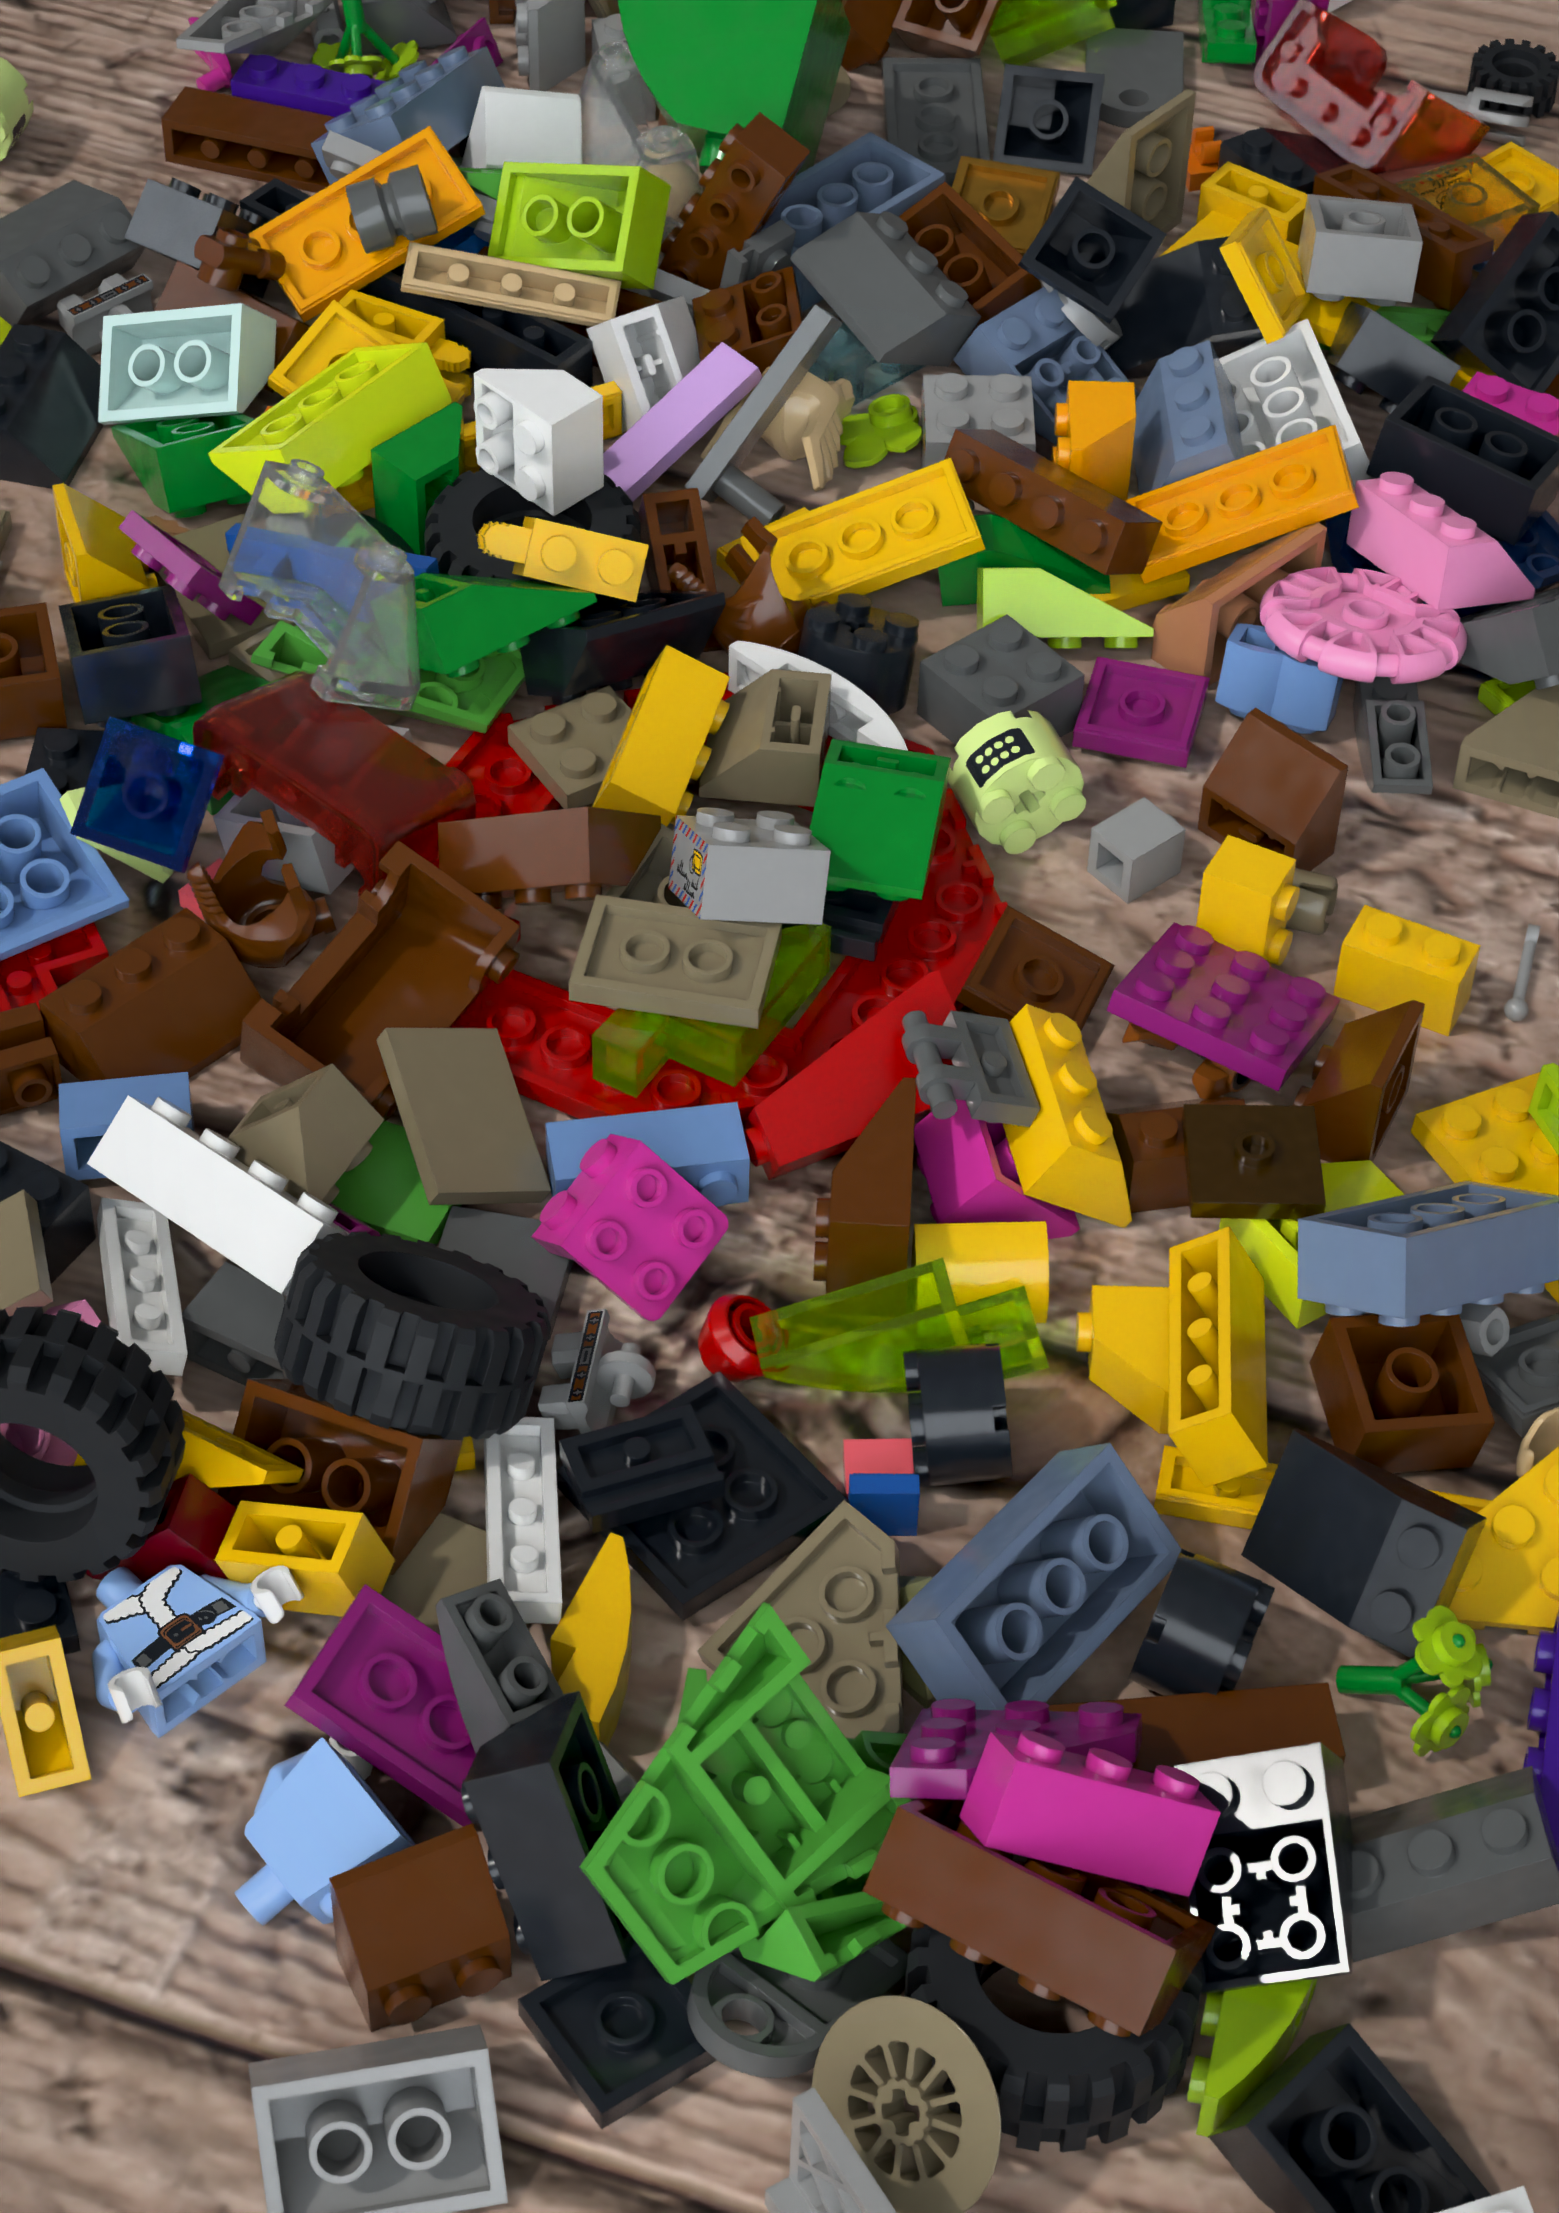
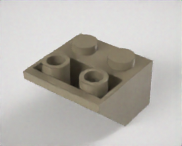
(771, 741)
(309, 1132)

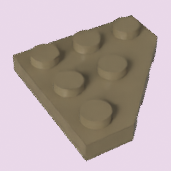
(836, 1605)

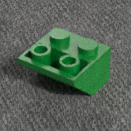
(415, 469)

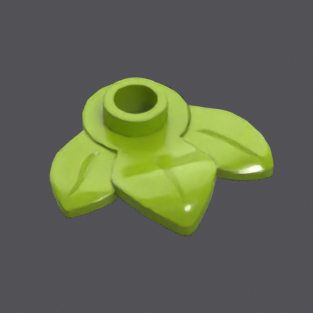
(885, 428)

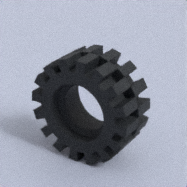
(1516, 71)

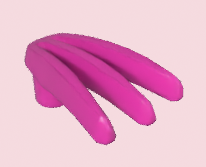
(220, 69)

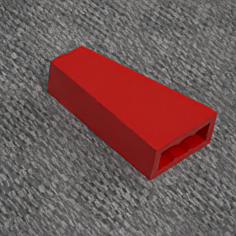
(844, 1088)

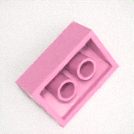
(1431, 546)

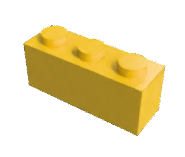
(665, 738)

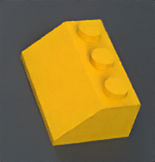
(1070, 1146)

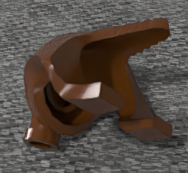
(757, 608)
(259, 916)

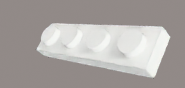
(142, 1282)
(524, 1518)

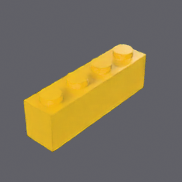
(1217, 1358)

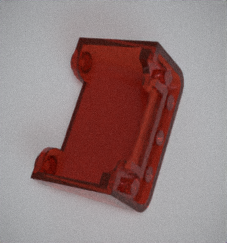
(1325, 80)
(334, 772)

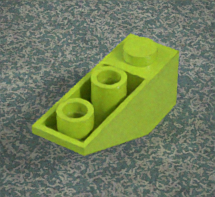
(1053, 609)

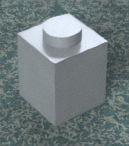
(1136, 850)

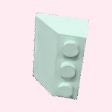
(184, 363)

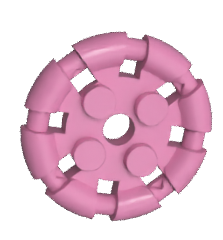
(1361, 626)

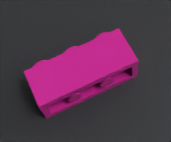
(1090, 1812)

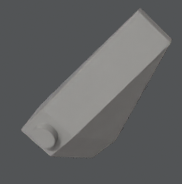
(250, 26)

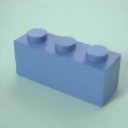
(697, 1142)

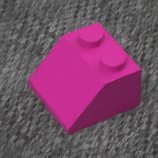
(976, 1177)

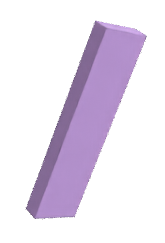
(679, 419)

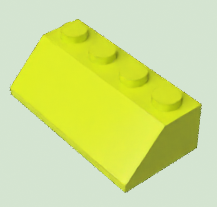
(340, 415)

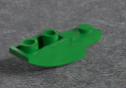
(1226, 31)

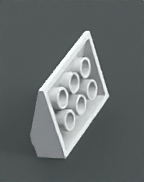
(1288, 393)

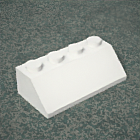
(210, 1191)

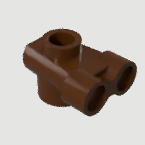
(232, 255)

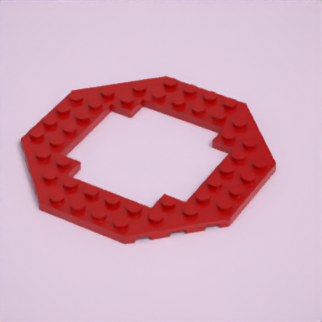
(552, 1037)

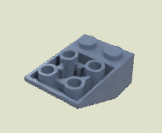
(1040, 343)

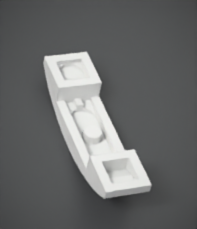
(852, 712)

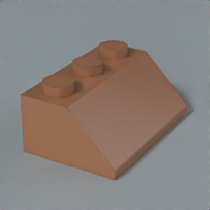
(1195, 629)

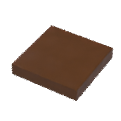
(1036, 968)

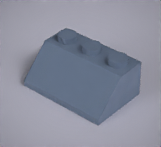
(1185, 419)

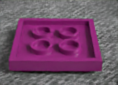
(1224, 1005)

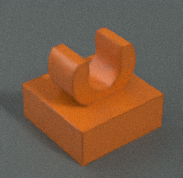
(1203, 157)

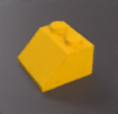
(95, 550)

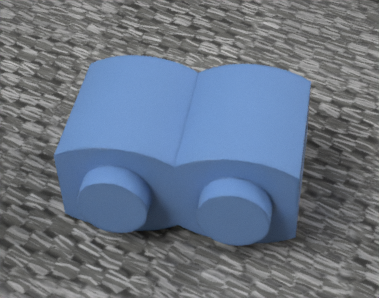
(1275, 683)

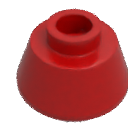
(728, 1338)

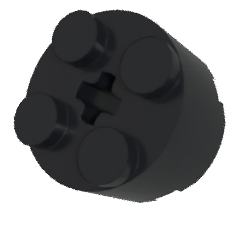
(864, 647)
(958, 1414)
(1201, 1628)

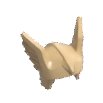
(806, 425)

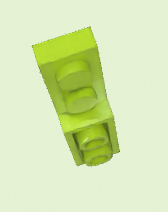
(1250, 2042)

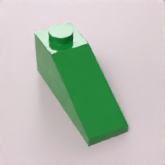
(1013, 547)

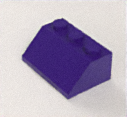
(300, 85)

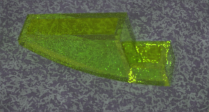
(638, 1043)
(860, 1332)

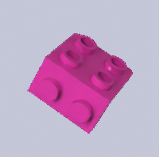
(632, 1225)

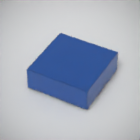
(887, 1501)

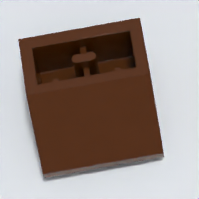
(750, 317)
(1275, 792)

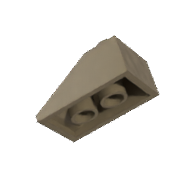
(1151, 164)

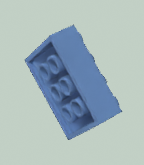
(46, 873)

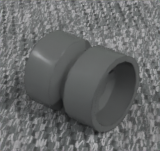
(391, 209)

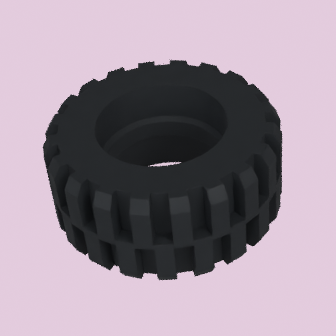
(483, 498)
(411, 1336)
(111, 1412)
(1056, 2082)

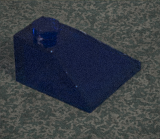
(147, 794)

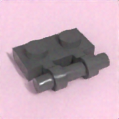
(984, 1068)

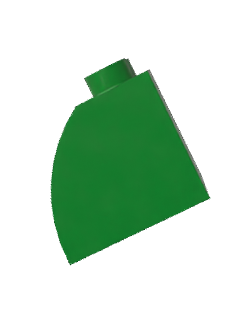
(738, 58)

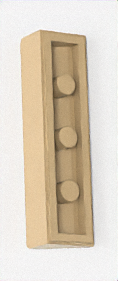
(509, 285)

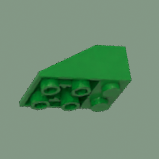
(476, 616)
(880, 817)

